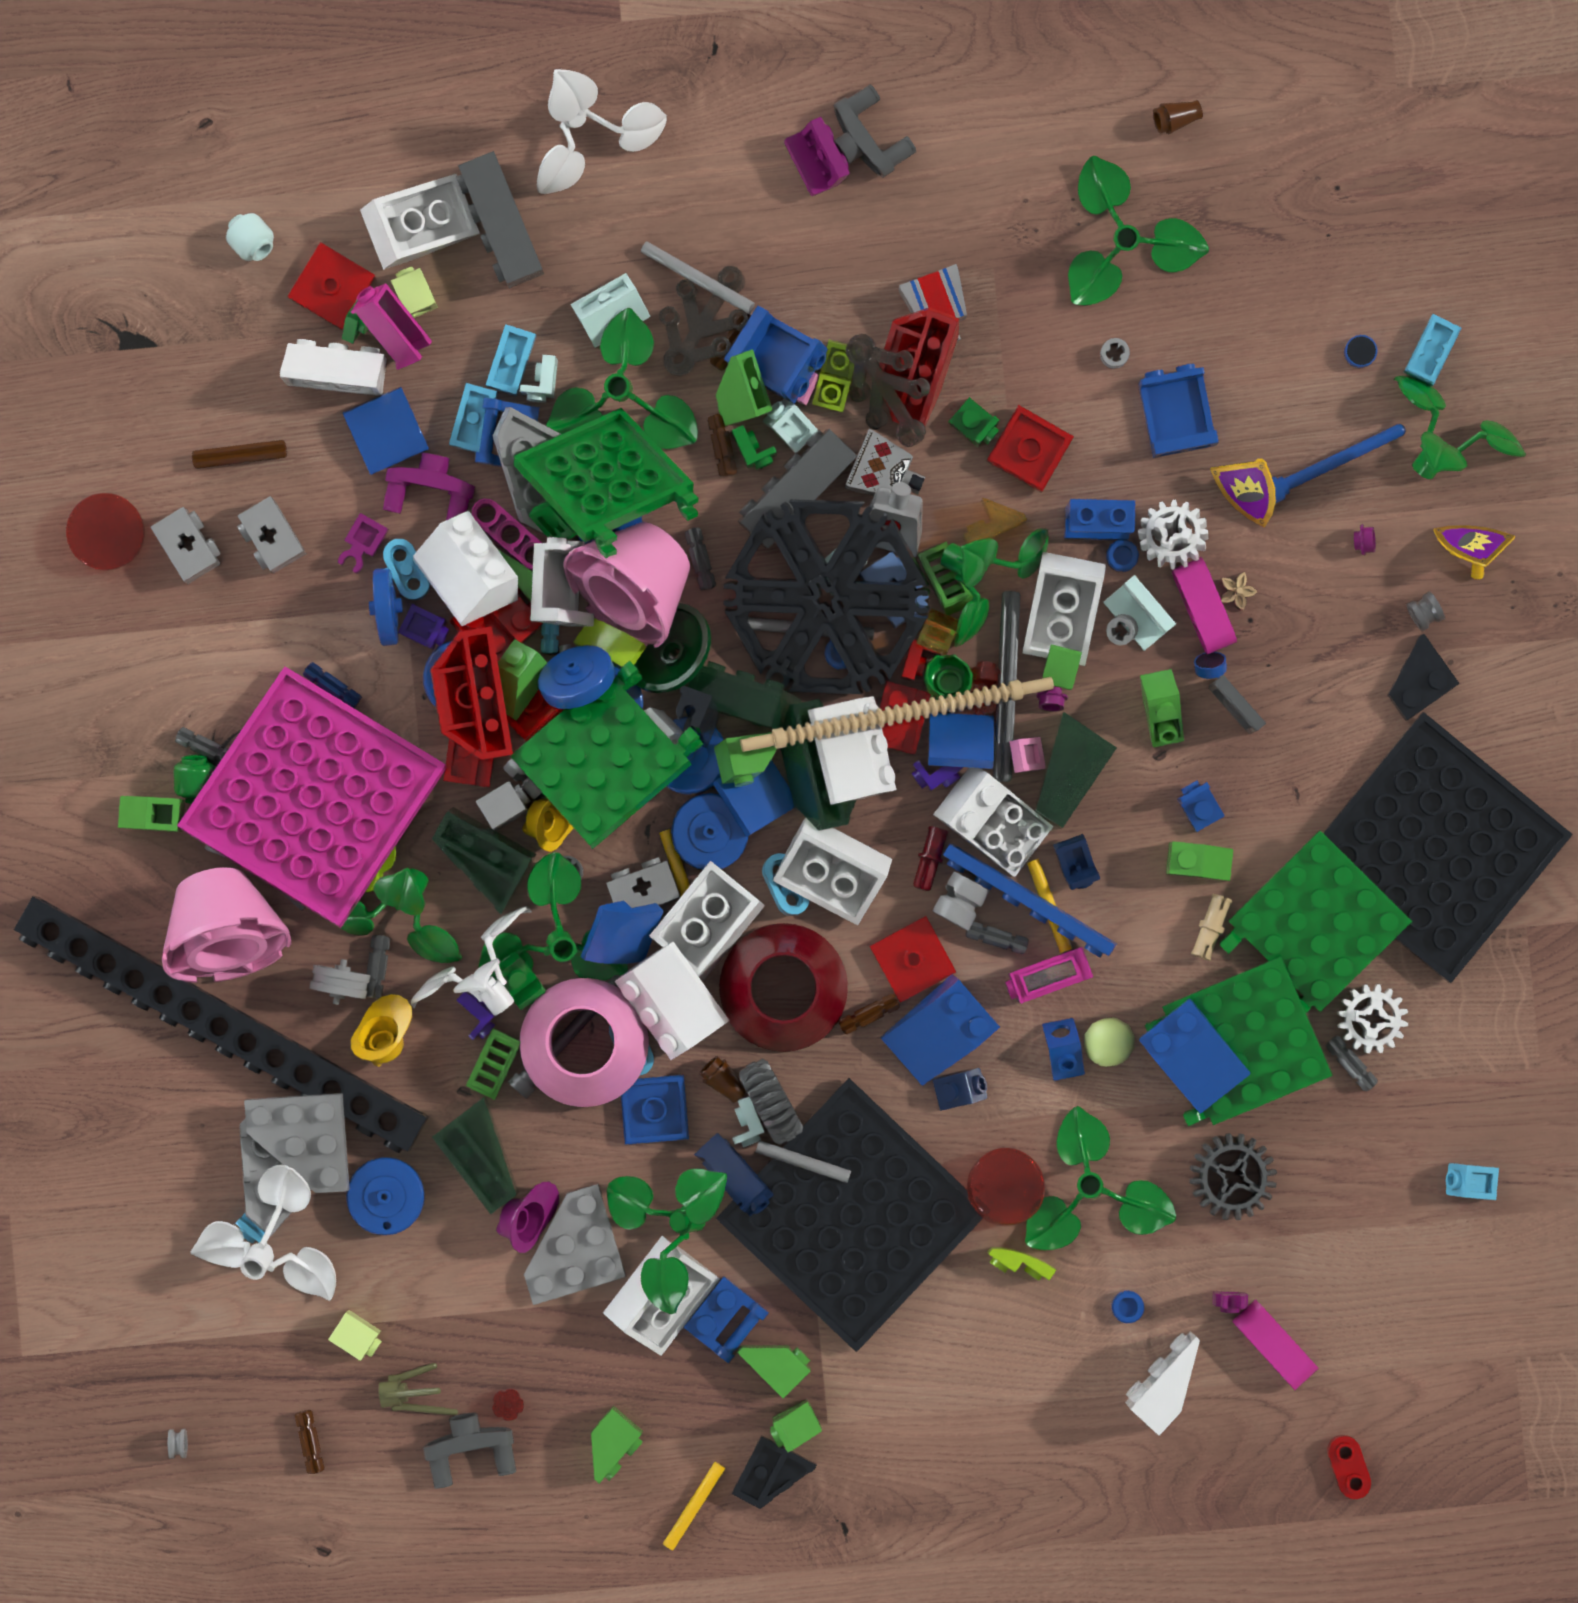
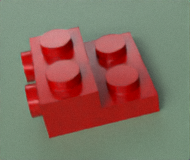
(507, 624)

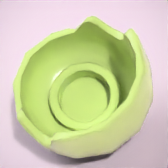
(1109, 1042)

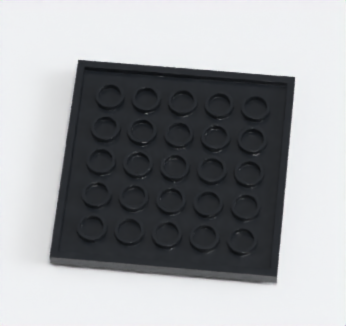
(1445, 843)
(858, 1243)

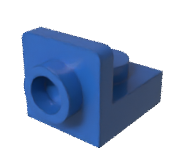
(1200, 805)

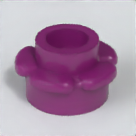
(1365, 540)
(1052, 700)

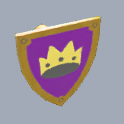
(1248, 489)
(1474, 544)

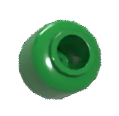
(191, 776)

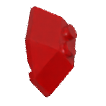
(931, 341)
(471, 695)

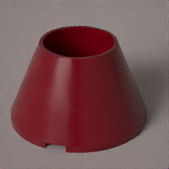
(737, 991)

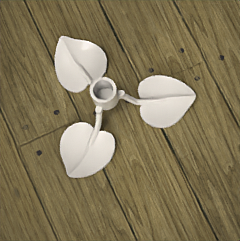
(569, 103)
(491, 991)
(224, 1245)

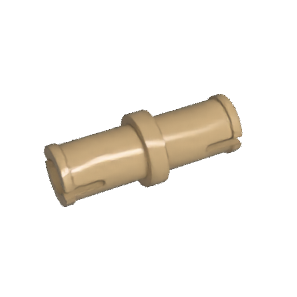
(1211, 927)

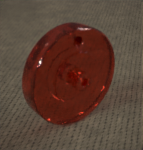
(105, 531)
(1006, 1187)

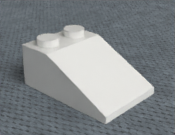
(418, 221)
(1064, 605)

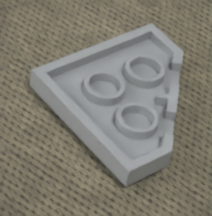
(513, 436)
(304, 1135)
(255, 1163)
(575, 1250)

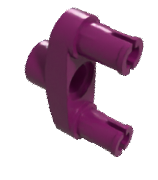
(432, 474)

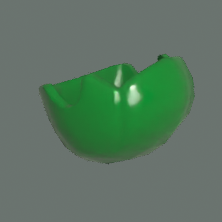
(947, 676)

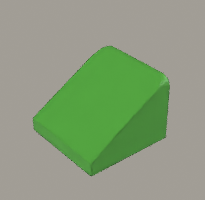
(1062, 666)

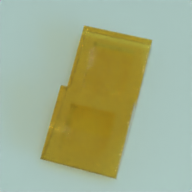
(938, 632)

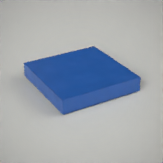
(961, 740)
(757, 802)
(655, 1110)

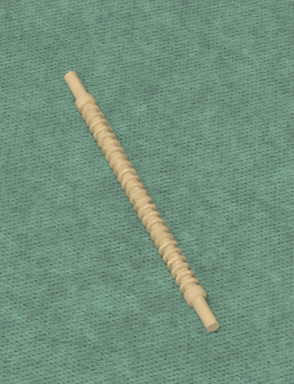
(780, 738)

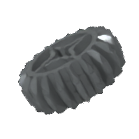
(771, 1101)
(1240, 1163)

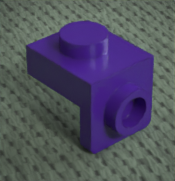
(424, 627)
(945, 775)
(480, 1011)

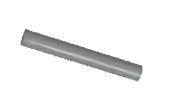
(803, 1161)

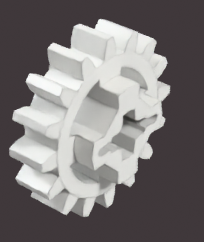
(1165, 524)
(1374, 1003)

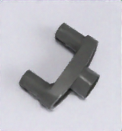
(857, 141)
(469, 1436)

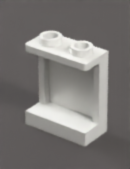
(551, 594)

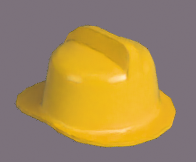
(546, 825)
(382, 1030)

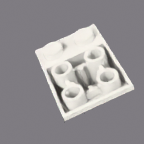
(993, 820)
(1163, 1392)

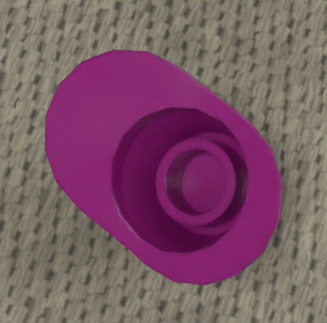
(527, 1217)

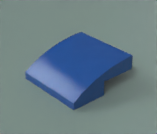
(385, 430)
(621, 933)

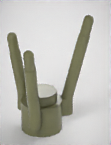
(394, 1393)

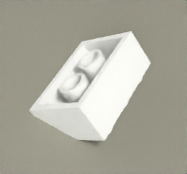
(334, 368)
(466, 569)
(853, 763)
(833, 871)
(708, 919)
(671, 1000)
(646, 1322)

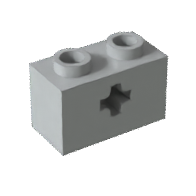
(286, 546)
(188, 563)
(504, 805)
(653, 871)

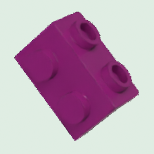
(817, 157)

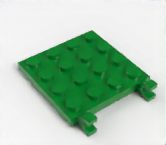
(606, 477)
(604, 760)
(1320, 920)
(1267, 1031)

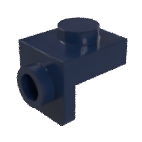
(1076, 862)
(960, 1089)

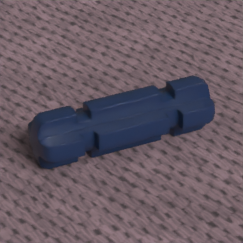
(331, 685)

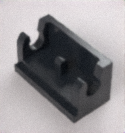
(701, 713)

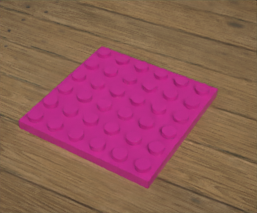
(312, 796)

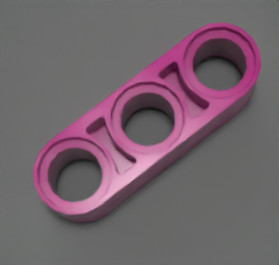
(499, 524)
(1204, 606)
(1275, 1344)

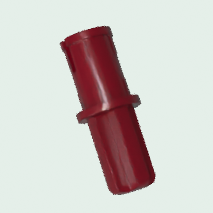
(930, 858)

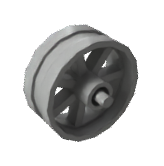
(339, 981)

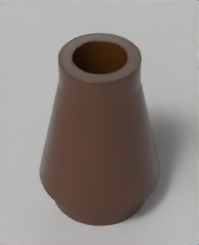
(1174, 116)
(721, 1078)

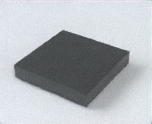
(1236, 705)

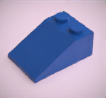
(940, 1030)
(1194, 1055)

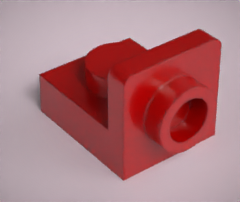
(915, 662)

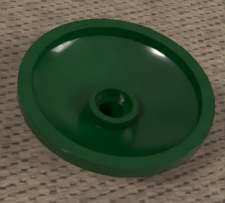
(689, 640)

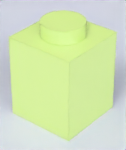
(414, 291)
(356, 1336)

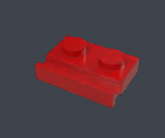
(906, 735)
(466, 768)

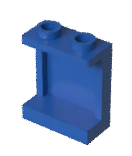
(782, 354)
(1177, 411)
(1099, 519)

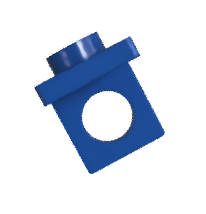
(1064, 1052)

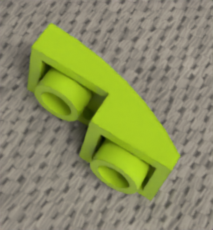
(834, 378)
(615, 642)
(1012, 1259)

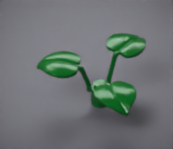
(1094, 277)
(624, 342)
(1438, 454)
(972, 562)
(553, 882)
(405, 893)
(1085, 1140)
(629, 1201)

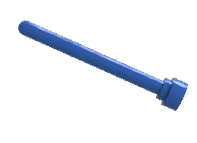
(1283, 485)

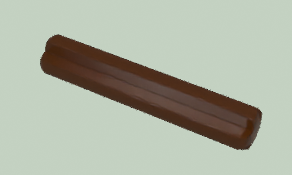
(239, 454)

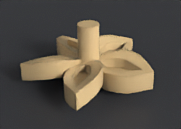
(1237, 591)

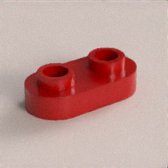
(1350, 1467)

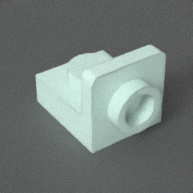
(546, 375)
(790, 424)
(748, 1116)

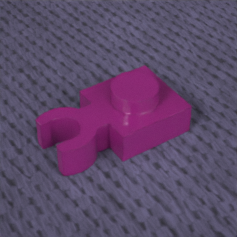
(364, 537)
(1230, 1301)

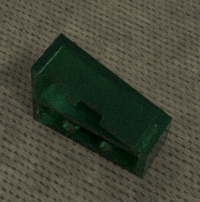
(743, 697)
(1071, 770)
(484, 855)
(479, 1155)

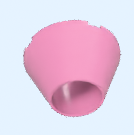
(636, 586)
(221, 928)
(622, 1068)

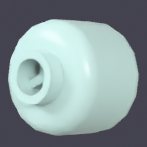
(250, 237)

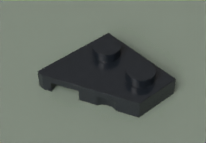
(1421, 680)
(770, 1473)

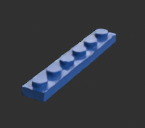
(1016, 894)

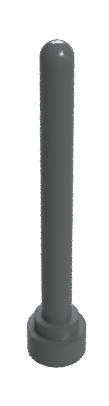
(522, 1081)

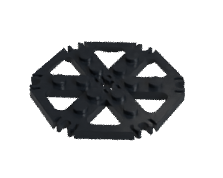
(796, 596)

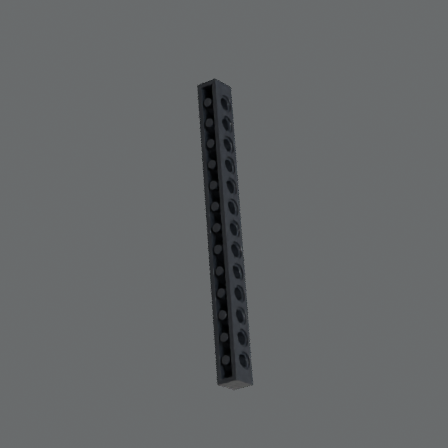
(32, 930)

